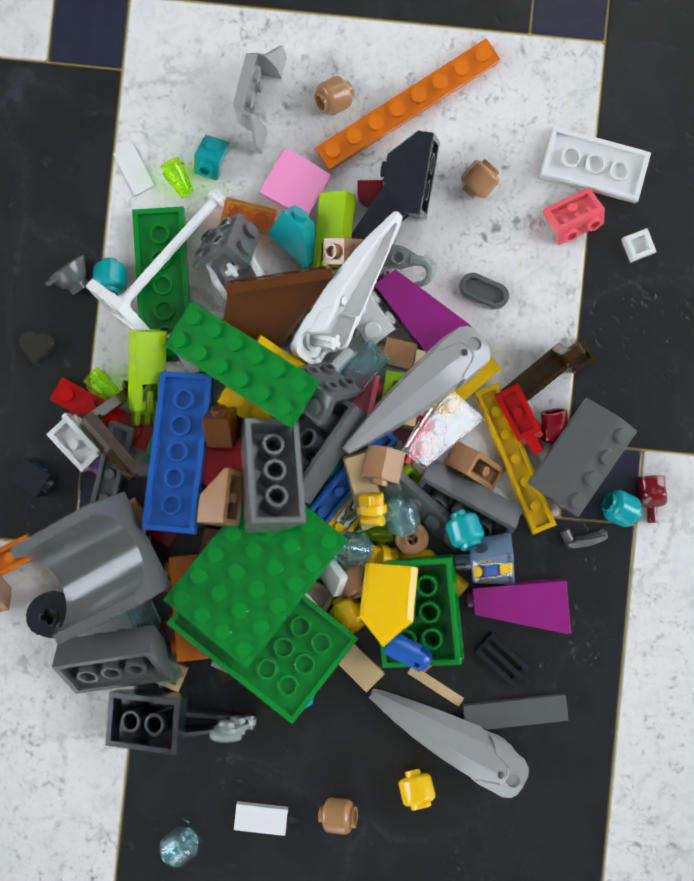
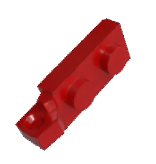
(520, 417)

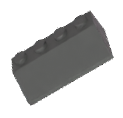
(323, 444)
(582, 457)
(271, 475)
(459, 493)
(113, 659)

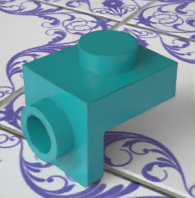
(210, 157)

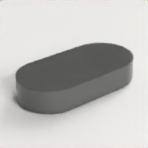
(484, 291)

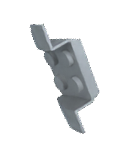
(250, 83)

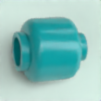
(111, 275)
(621, 508)
(464, 530)

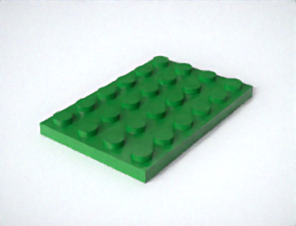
(253, 581)
(290, 664)

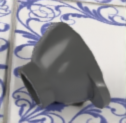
(70, 276)

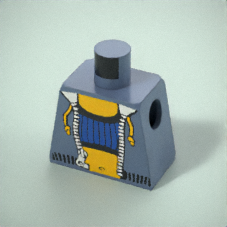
(490, 561)

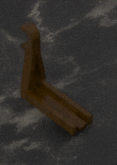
(547, 368)
(105, 439)

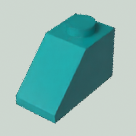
(295, 234)

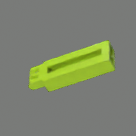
(333, 221)
(145, 365)

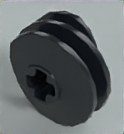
(38, 613)

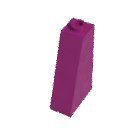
(416, 310)
(526, 603)

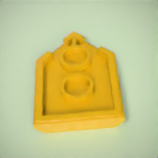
(388, 599)

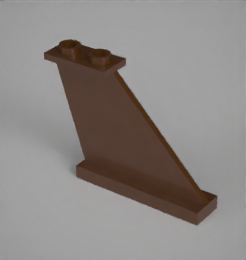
(273, 302)

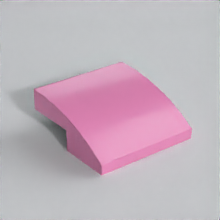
(294, 182)

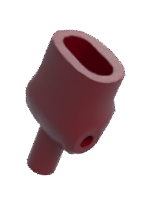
(553, 423)
(652, 494)

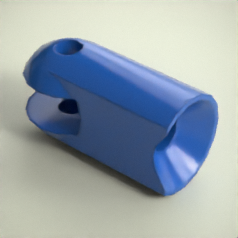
(409, 652)

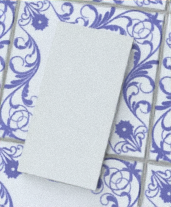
(594, 163)

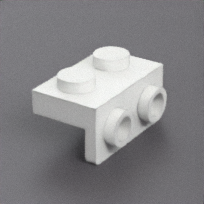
(375, 320)
(75, 441)

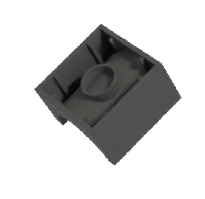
(99, 561)

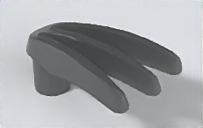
(583, 540)

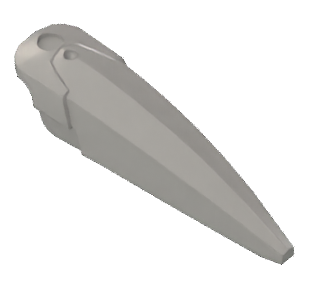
(430, 380)
(464, 745)

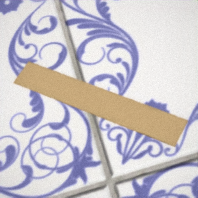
(436, 686)

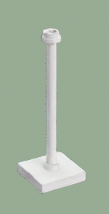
(120, 305)

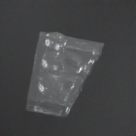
(441, 429)

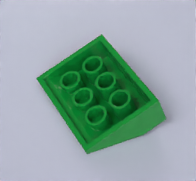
(435, 611)

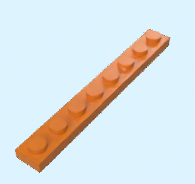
(407, 104)

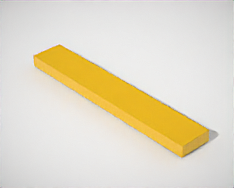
(515, 461)

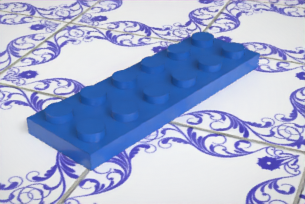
(177, 453)

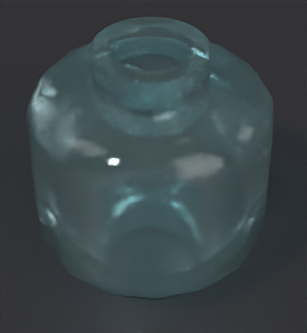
(401, 516)
(357, 549)
(179, 846)

